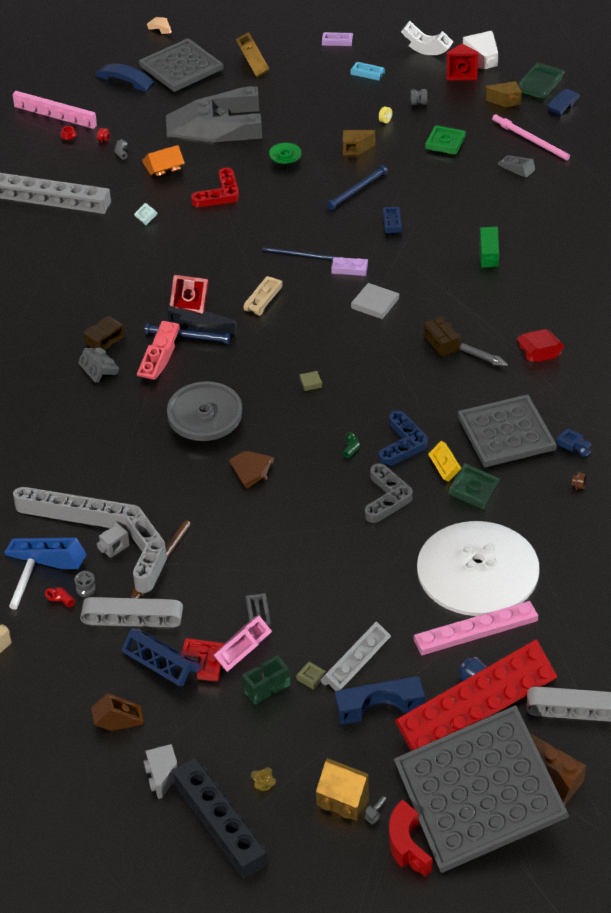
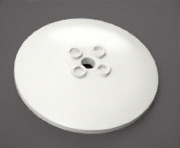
(471, 588)

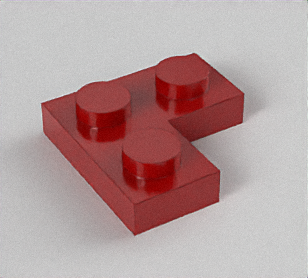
(203, 652)

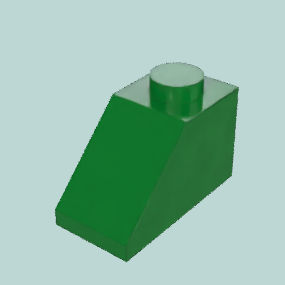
(489, 247)

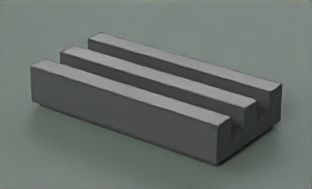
(257, 607)

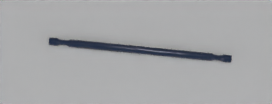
(298, 253)

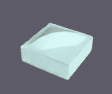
(145, 214)

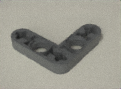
(392, 494)

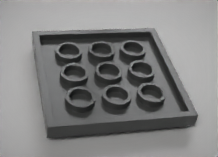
(181, 64)
(506, 430)

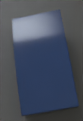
(562, 101)

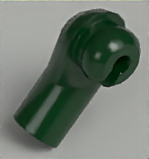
(352, 443)

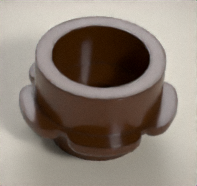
(579, 480)

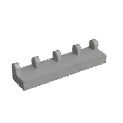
(356, 657)

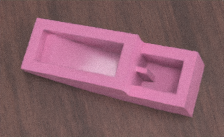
(242, 643)

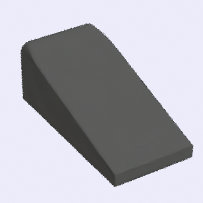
(518, 165)

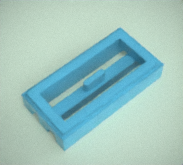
(367, 71)

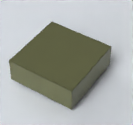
(310, 381)
(310, 675)

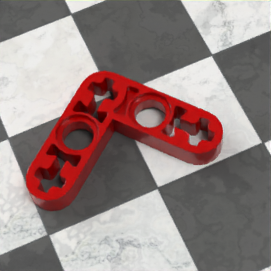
(204, 198)

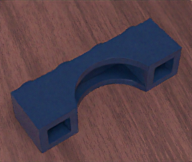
(402, 693)

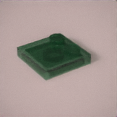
(474, 486)

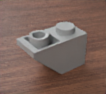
(160, 764)

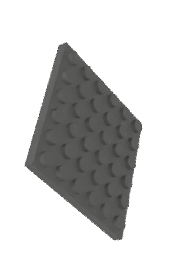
(480, 788)

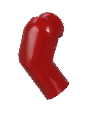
(60, 594)

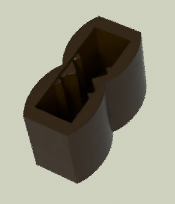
(104, 333)

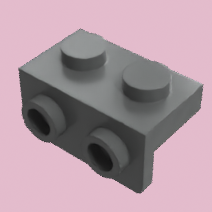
(96, 363)

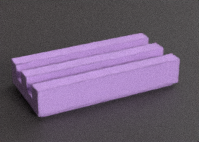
(337, 39)

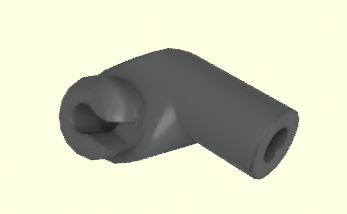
(120, 145)

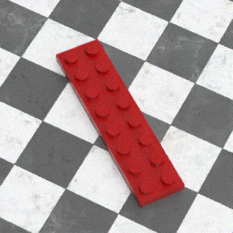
(477, 696)

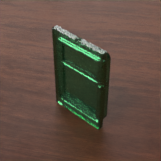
(540, 80)

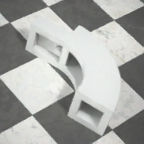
(424, 43)

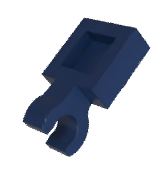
(572, 440)

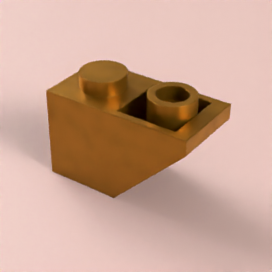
(357, 141)

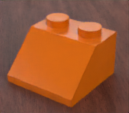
(164, 160)

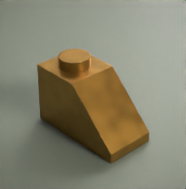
(504, 94)

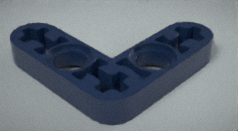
(391, 454)

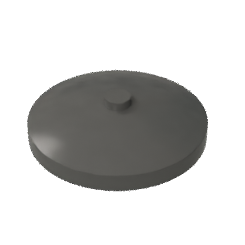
(204, 411)

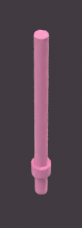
(507, 124)

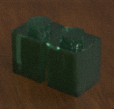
(275, 678)

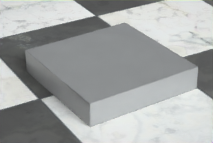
(375, 300)

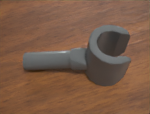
(372, 815)

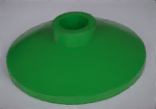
(285, 153)

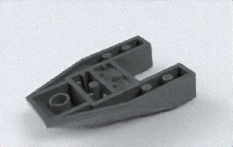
(209, 117)

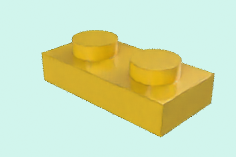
(444, 461)

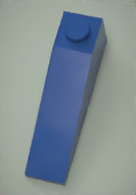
(53, 552)

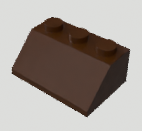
(563, 769)

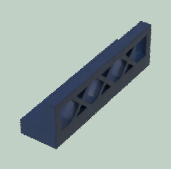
(163, 650)

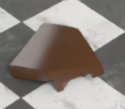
(251, 467)

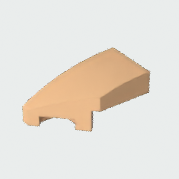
(160, 23)

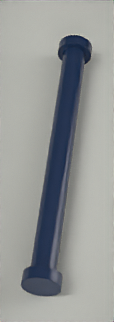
(331, 204)
(193, 334)

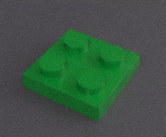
(445, 139)

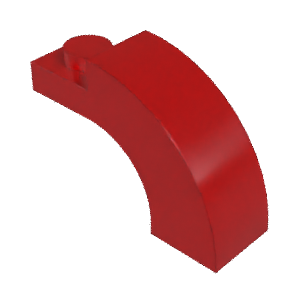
(404, 850)

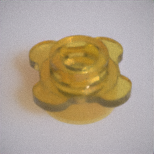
(263, 784)

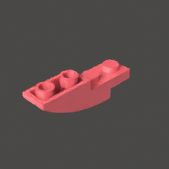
(160, 351)

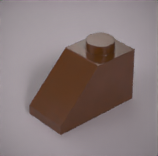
(116, 713)

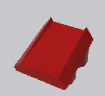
(540, 345)

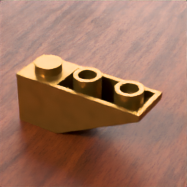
(252, 54)

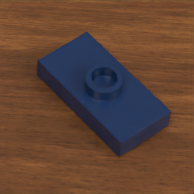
(392, 220)

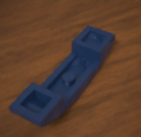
(138, 78)

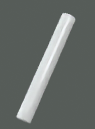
(22, 584)

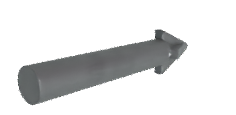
(496, 360)

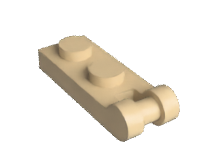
(263, 295)

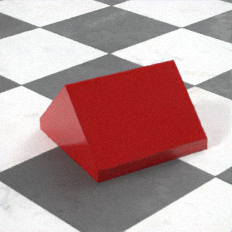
(462, 63)

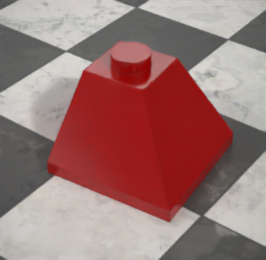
(189, 293)

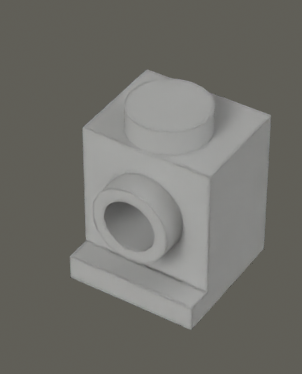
(113, 540)

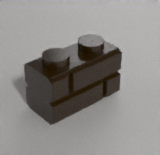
(442, 336)

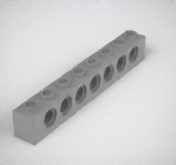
(54, 193)

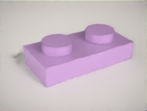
(349, 266)

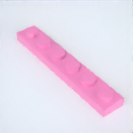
(54, 109)
(475, 628)

